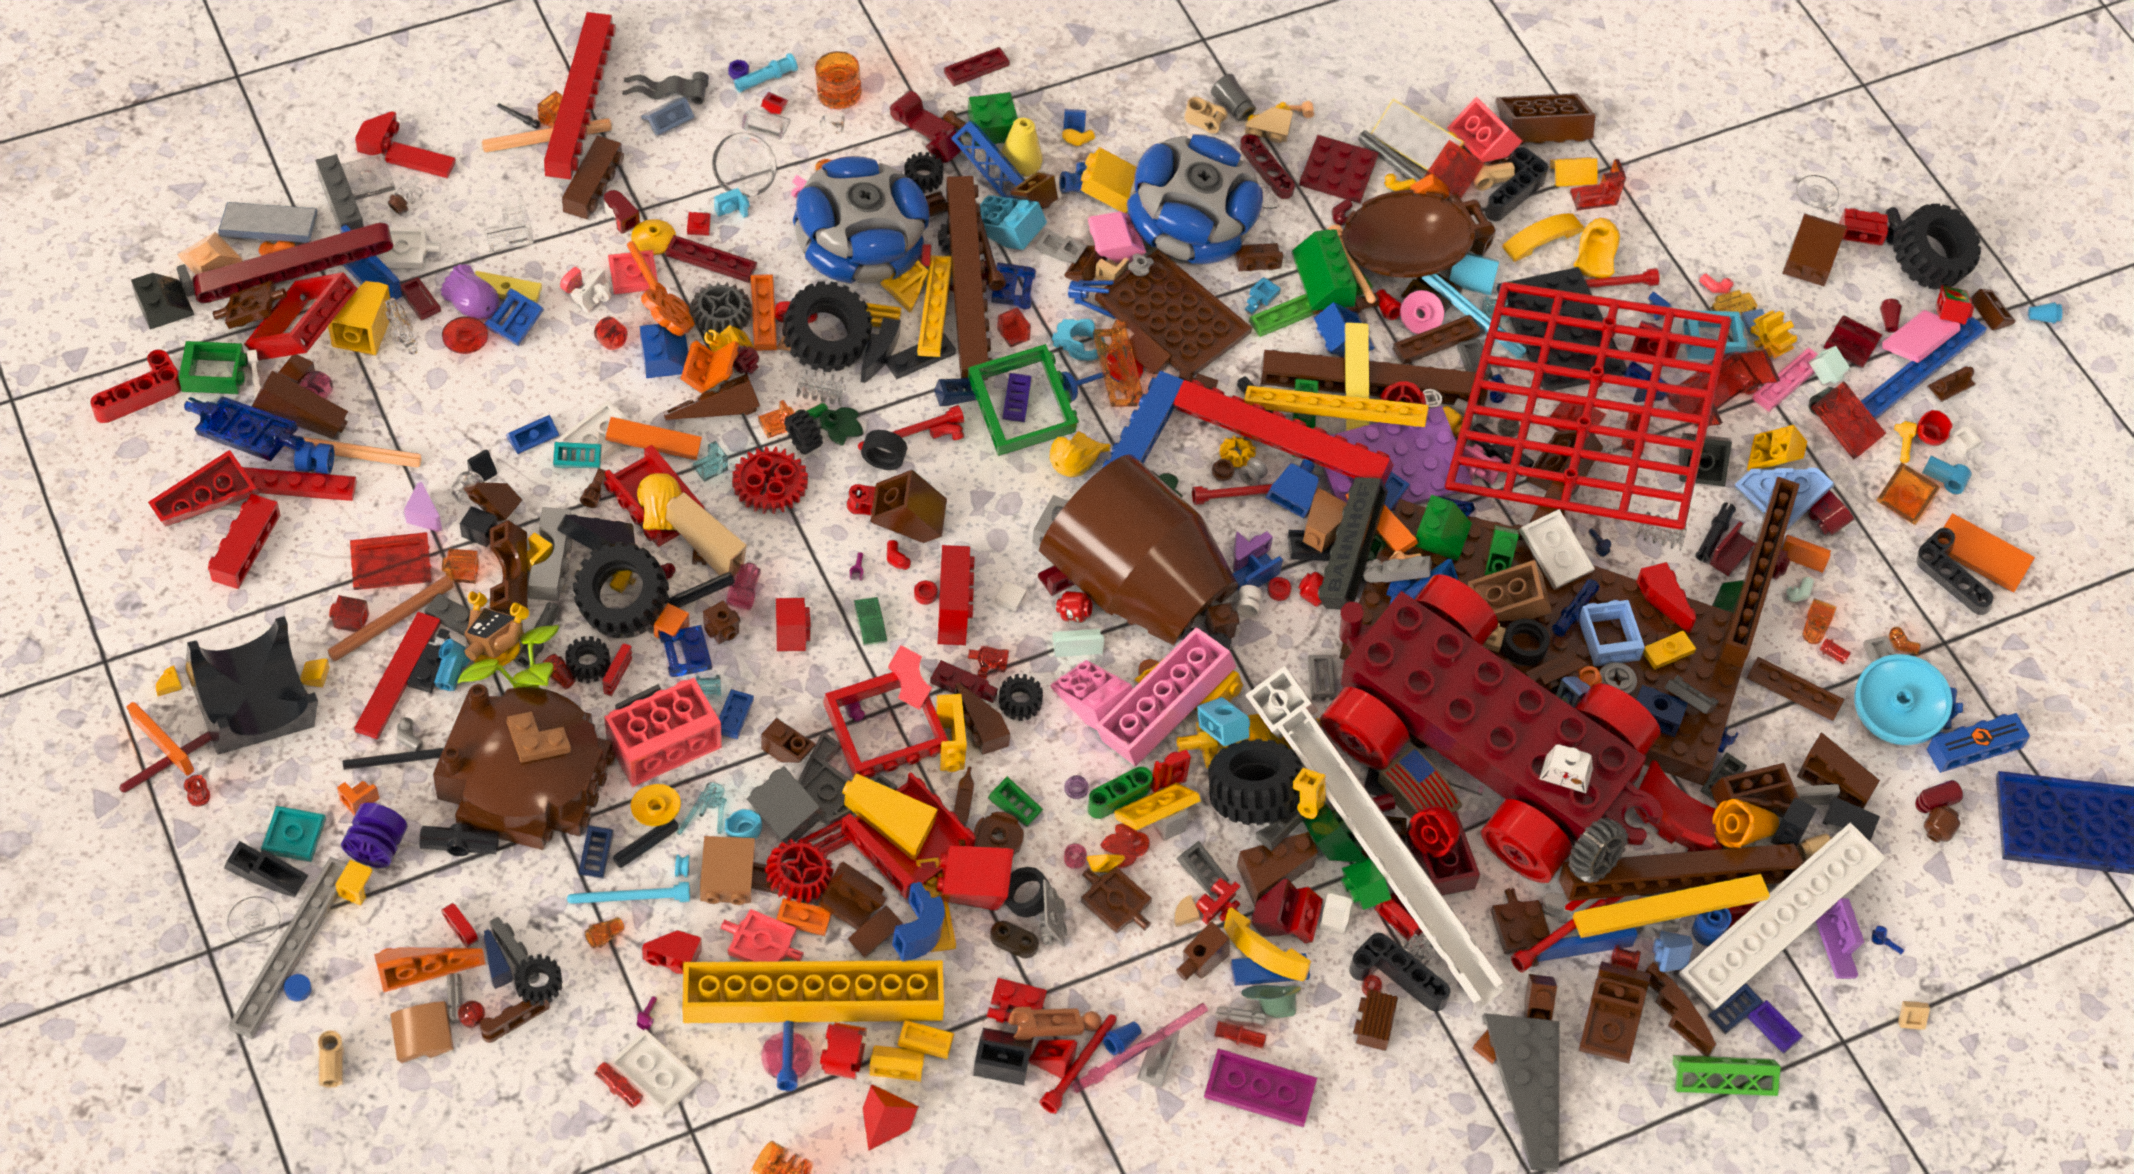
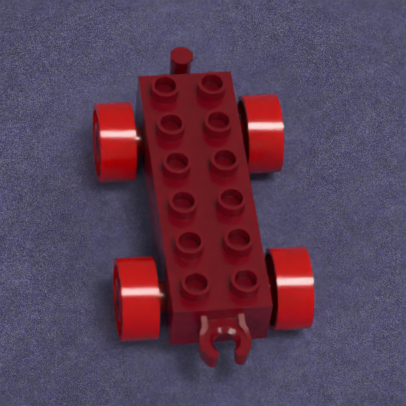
(1432, 677)

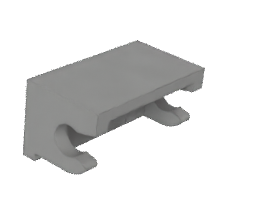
(1158, 1060)

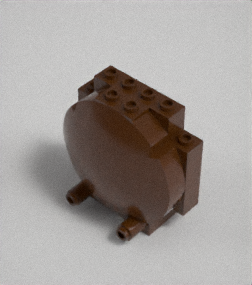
(516, 798)

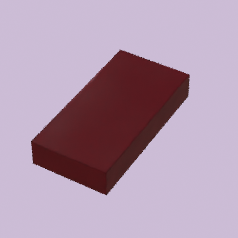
(420, 298)

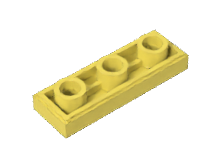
(503, 284)

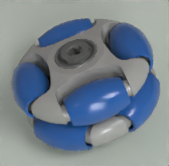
(1194, 198)
(860, 220)

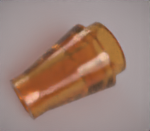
(602, 932)

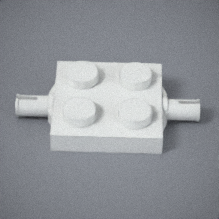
(408, 249)

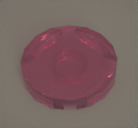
(773, 1051)

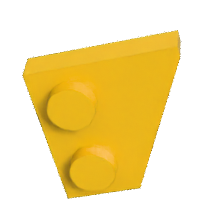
(907, 286)

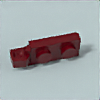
(948, 675)

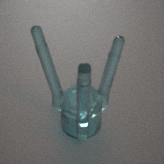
(711, 799)

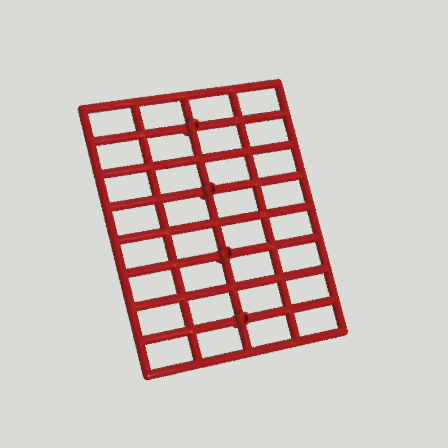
(1583, 424)

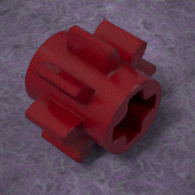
(746, 360)

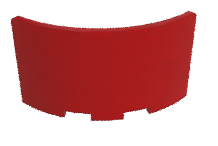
(1683, 817)

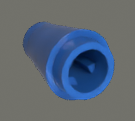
(1121, 1038)

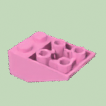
(1091, 691)

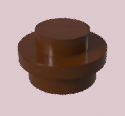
(398, 204)
(1223, 470)

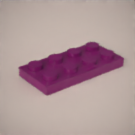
(1260, 1087)

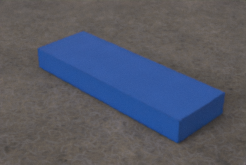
(1249, 972)

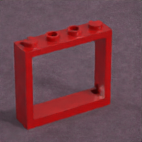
(331, 294)
(890, 761)

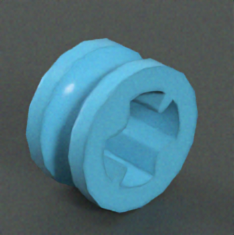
(682, 865)

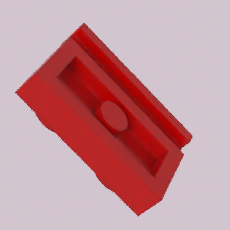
(1171, 771)

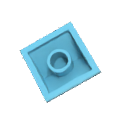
(1475, 273)

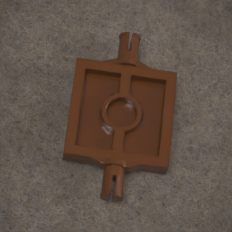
(250, 305)
(1116, 899)
(1519, 924)

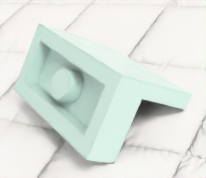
(1078, 642)

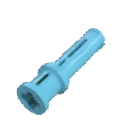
(773, 70)

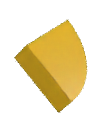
(168, 682)

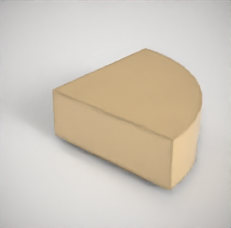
(1186, 912)

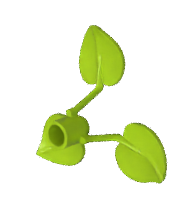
(536, 675)

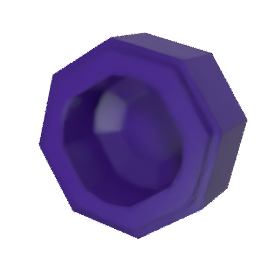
(738, 69)

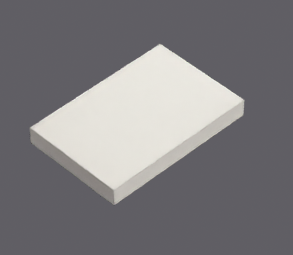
(593, 431)
(1556, 549)
(655, 1072)

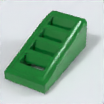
(1014, 790)

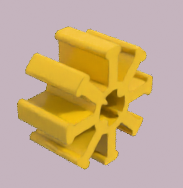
(1773, 333)

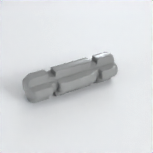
(454, 996)
(1240, 1017)

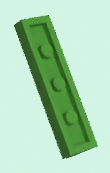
(1726, 1065)

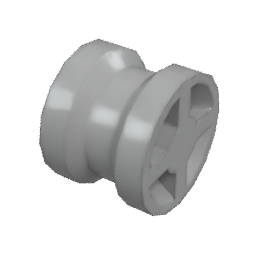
(1253, 471)

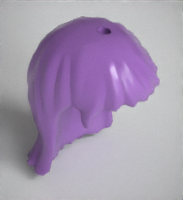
(470, 293)

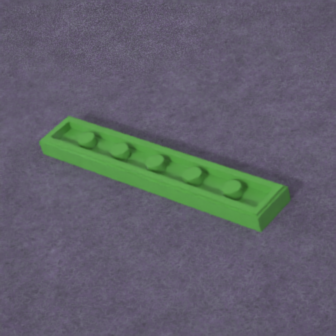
(1287, 313)

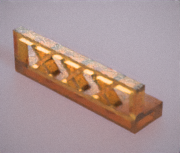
(1122, 351)

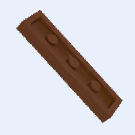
(1436, 339)
(1795, 688)

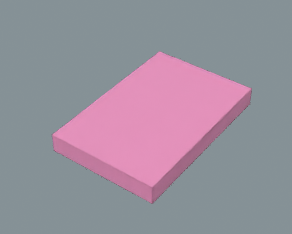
(1920, 336)

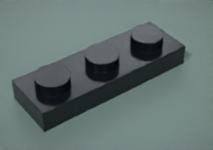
(909, 361)

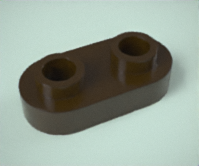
(1013, 939)

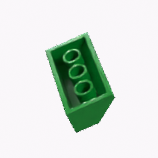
(1325, 270)

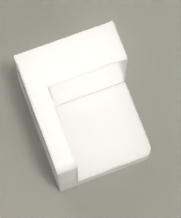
(1336, 913)

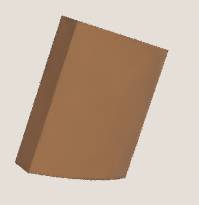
(421, 1031)

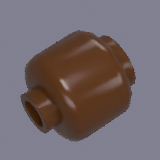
(1942, 824)

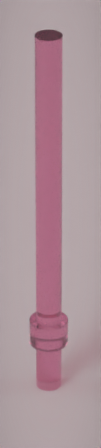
(1097, 1075)

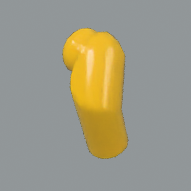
(1077, 138)

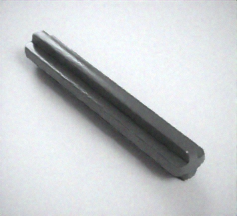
(1390, 156)

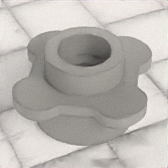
(1140, 265)

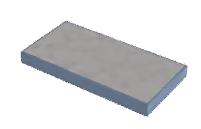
(268, 222)

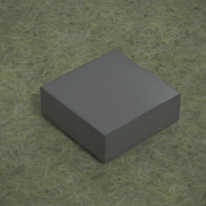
(185, 280)

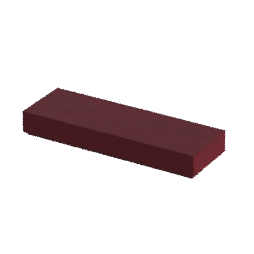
(976, 66)

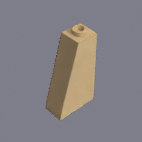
(706, 535)

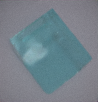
(713, 464)

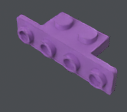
(1841, 938)

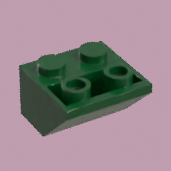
(1334, 836)

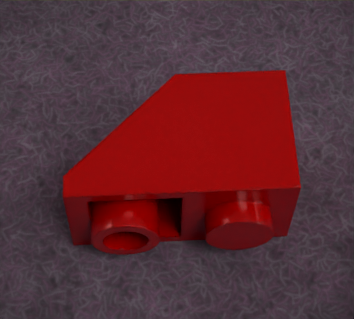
(377, 134)
(672, 950)

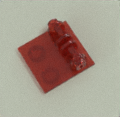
(1455, 168)

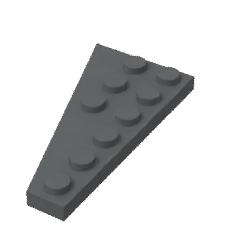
(1530, 1074)

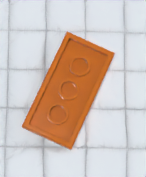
(1987, 553)

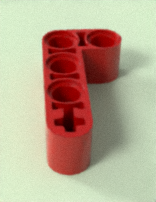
(140, 391)

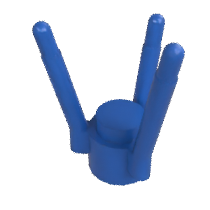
(1081, 290)

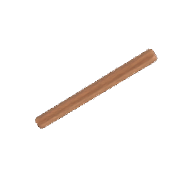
(390, 618)

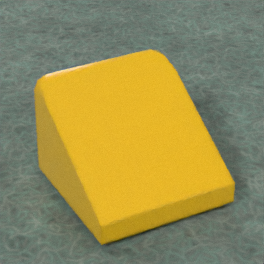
(315, 672)
(1105, 862)

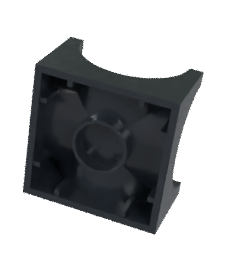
(250, 690)

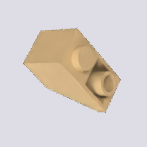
(1271, 124)

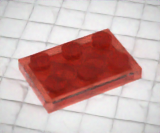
(1848, 420)

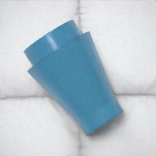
(2047, 312)

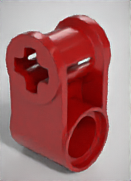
(865, 499)

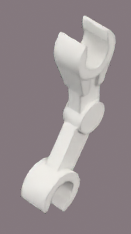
(252, 360)

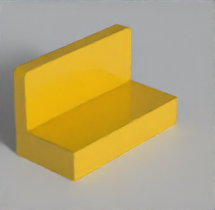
(1575, 171)
(896, 1063)

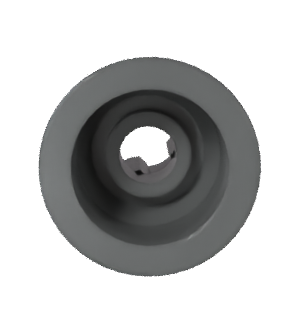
(1233, 97)

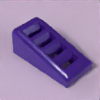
(1020, 384)

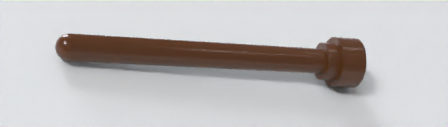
(995, 279)

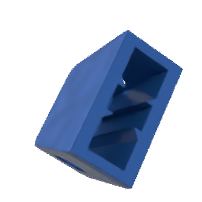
(1295, 488)

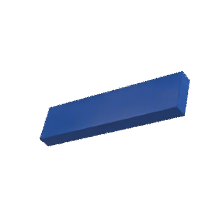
(1598, 943)

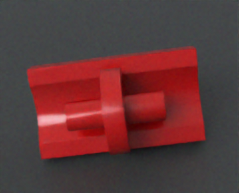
(1225, 893)

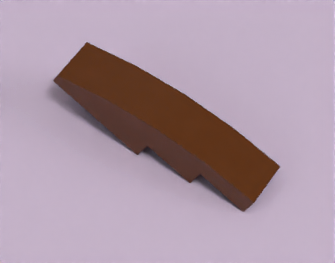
(1685, 1017)

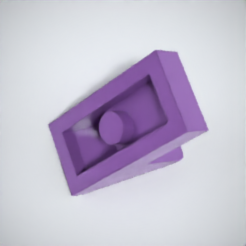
(1243, 549)

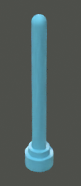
(679, 892)

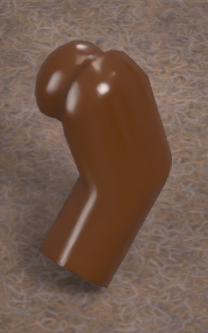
(951, 117)

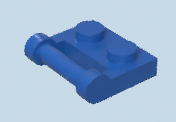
(520, 319)

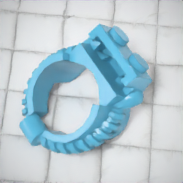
(1071, 328)

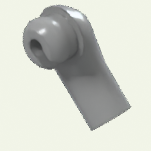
(405, 734)

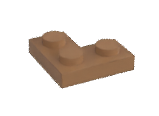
(534, 744)

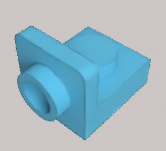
(731, 201)

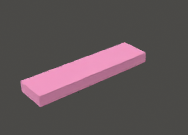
(1790, 379)

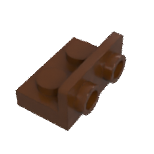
(1259, 257)

